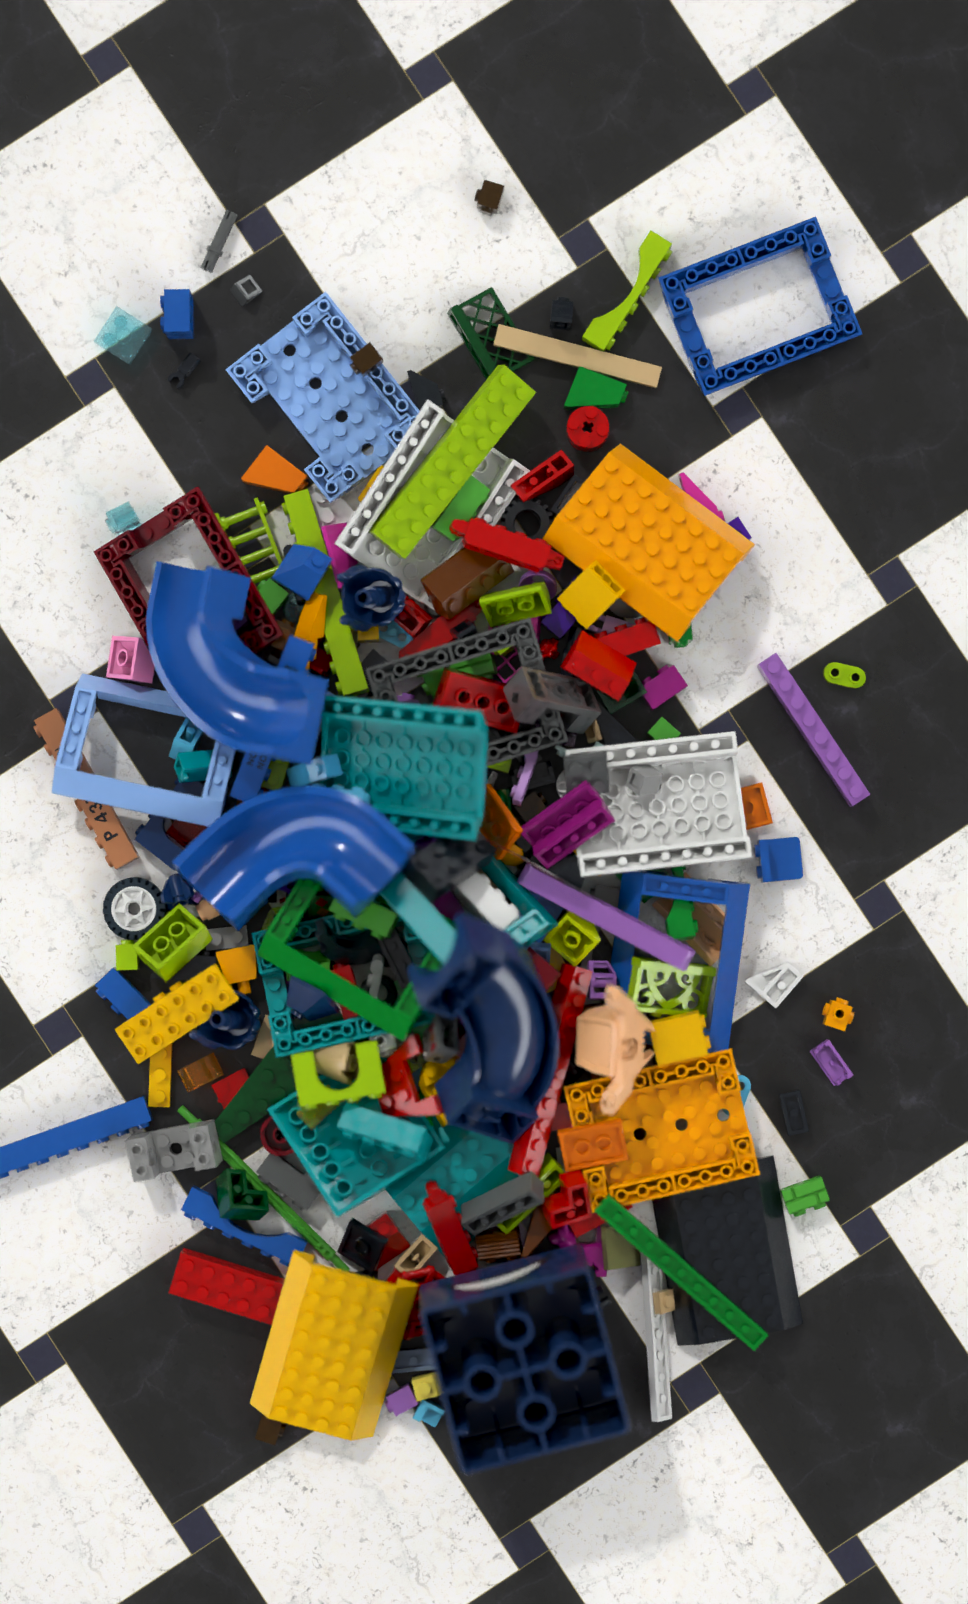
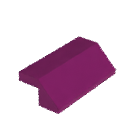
(567, 824)

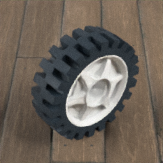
(120, 898)

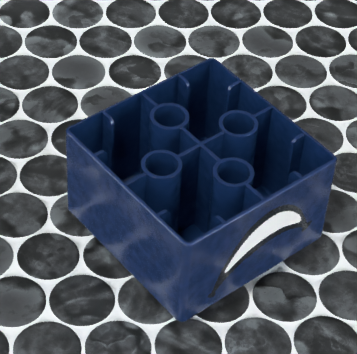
(522, 1359)

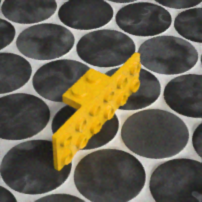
(176, 1013)

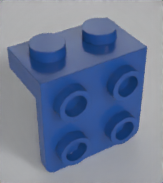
(779, 859)

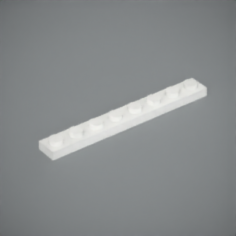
(656, 1343)

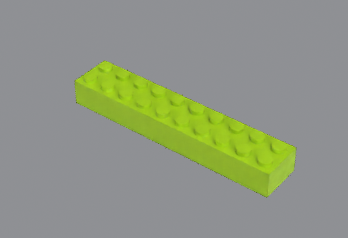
(451, 461)

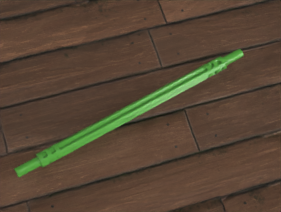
(274, 1200)

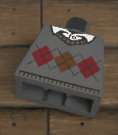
(440, 1039)

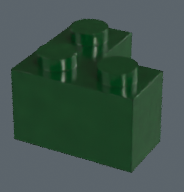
(236, 1200)

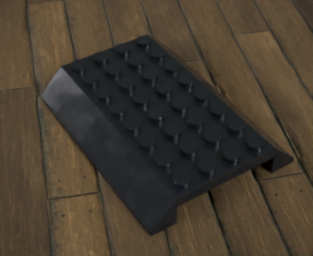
(737, 1243)

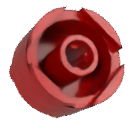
(591, 417)

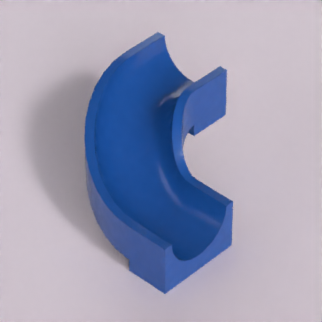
(217, 677)
(290, 838)

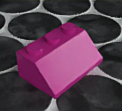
(341, 560)

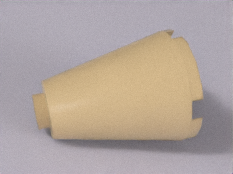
(338, 1062)

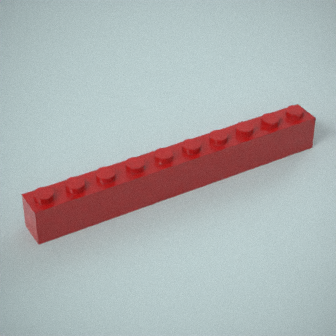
(567, 1006)

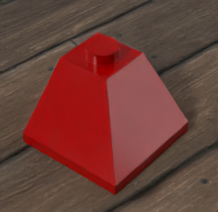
(397, 1241)

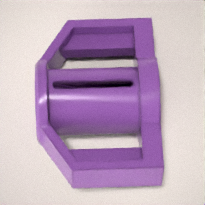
(600, 980)

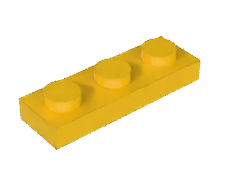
(160, 1078)

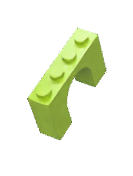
(313, 1091)

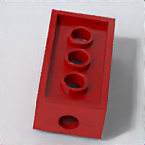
(475, 687)

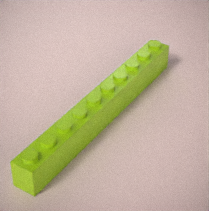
(339, 637)

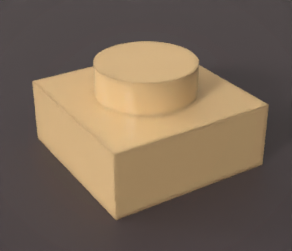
(664, 1301)

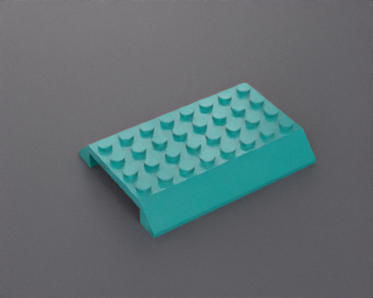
(412, 760)

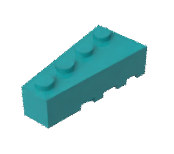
(385, 1132)

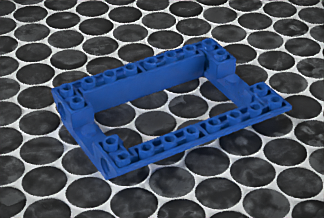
(803, 235)
(713, 891)

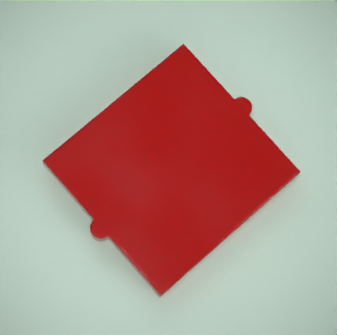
(229, 1086)

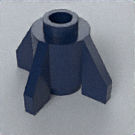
(177, 891)

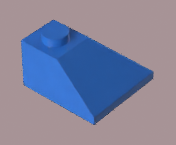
(302, 570)

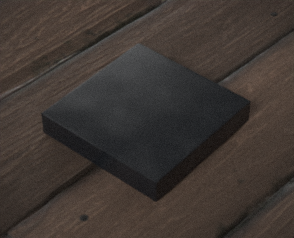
(362, 1245)

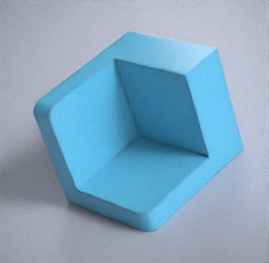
(428, 1412)

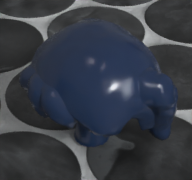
(370, 597)
(230, 1027)

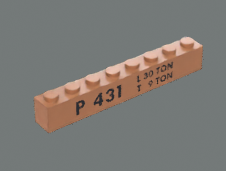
(100, 817)

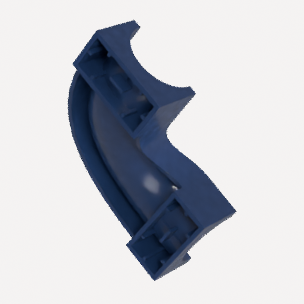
(507, 1026)

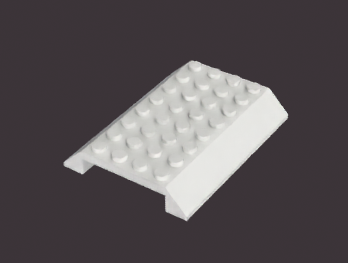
(433, 549)
(689, 819)

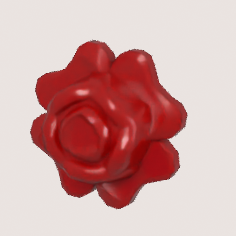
(548, 648)

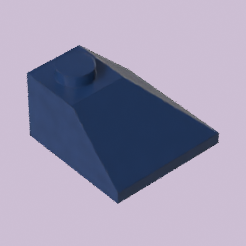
(308, 1001)

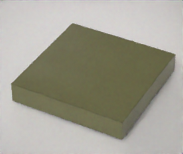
(618, 1250)

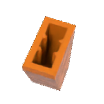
(275, 473)

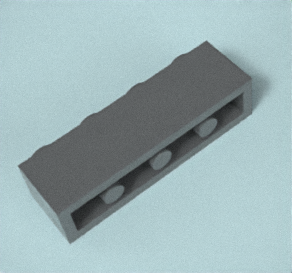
(502, 1203)

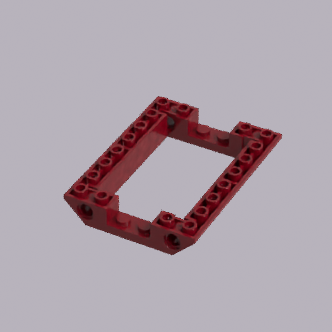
(193, 505)

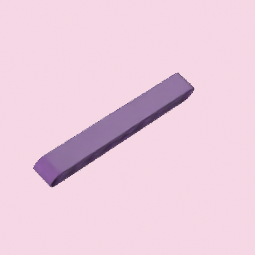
(607, 917)

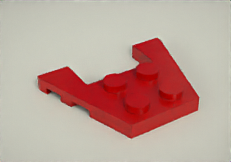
(400, 1090)

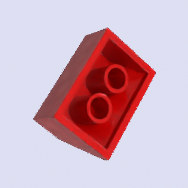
(599, 665)

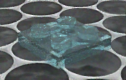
(123, 335)

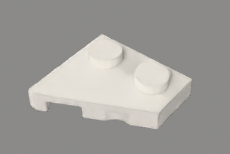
(327, 512)
(775, 983)

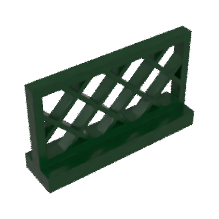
(473, 340)

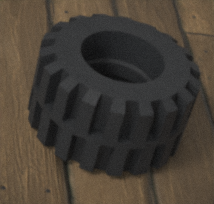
(530, 506)

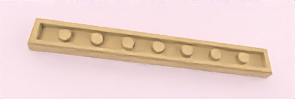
(577, 356)

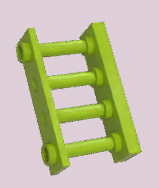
(262, 510)

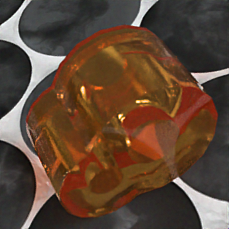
(200, 1072)

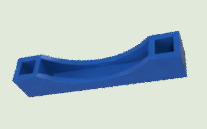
(203, 1206)

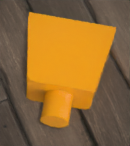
(239, 966)

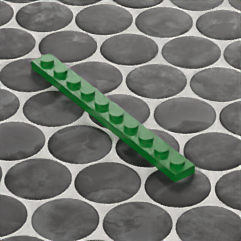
(681, 1272)

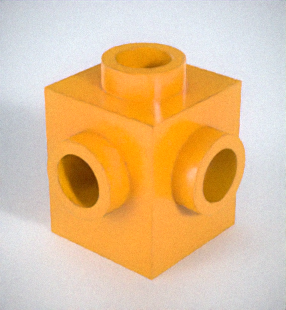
(845, 1017)

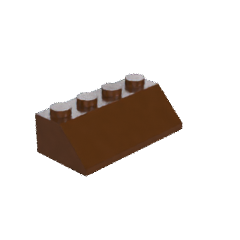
(463, 581)

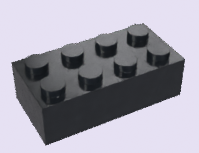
(447, 864)

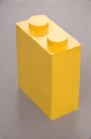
(591, 594)
(679, 1037)

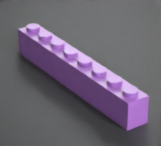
(813, 730)

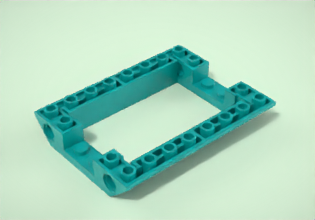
(436, 931)
(285, 1037)

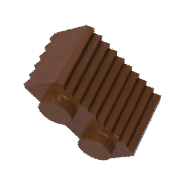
(496, 1244)

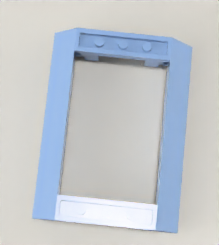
(129, 795)

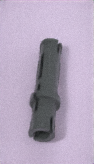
(218, 242)

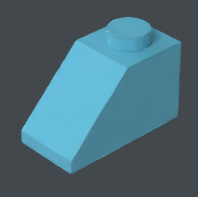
(186, 738)

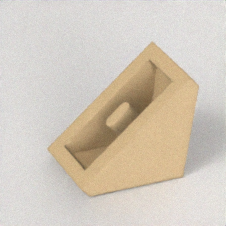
(416, 1255)

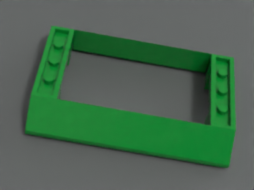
(274, 949)

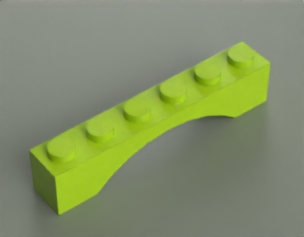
(603, 328)

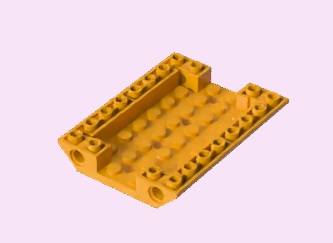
(670, 1158)

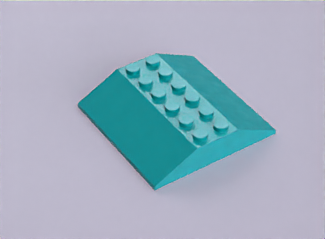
(343, 1167)
(463, 1169)

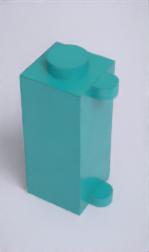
(193, 765)

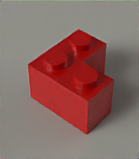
(571, 1203)

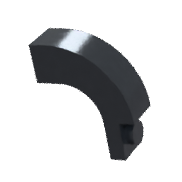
(346, 950)

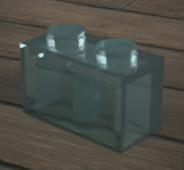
(122, 519)

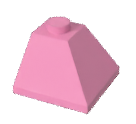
(130, 660)

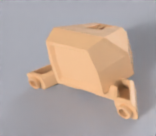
(612, 1045)

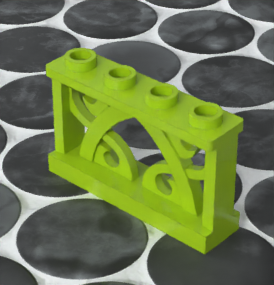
(651, 968)

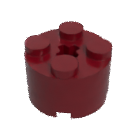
(271, 1141)

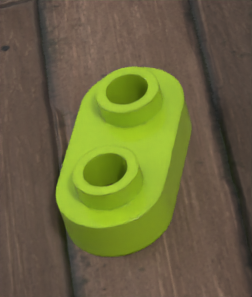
(844, 675)

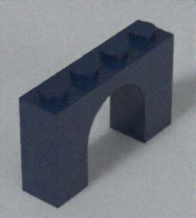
(153, 834)

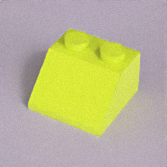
(573, 937)

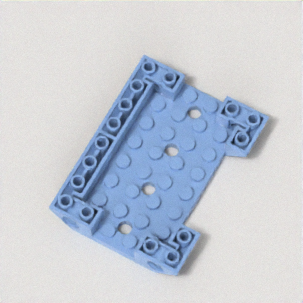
(375, 403)

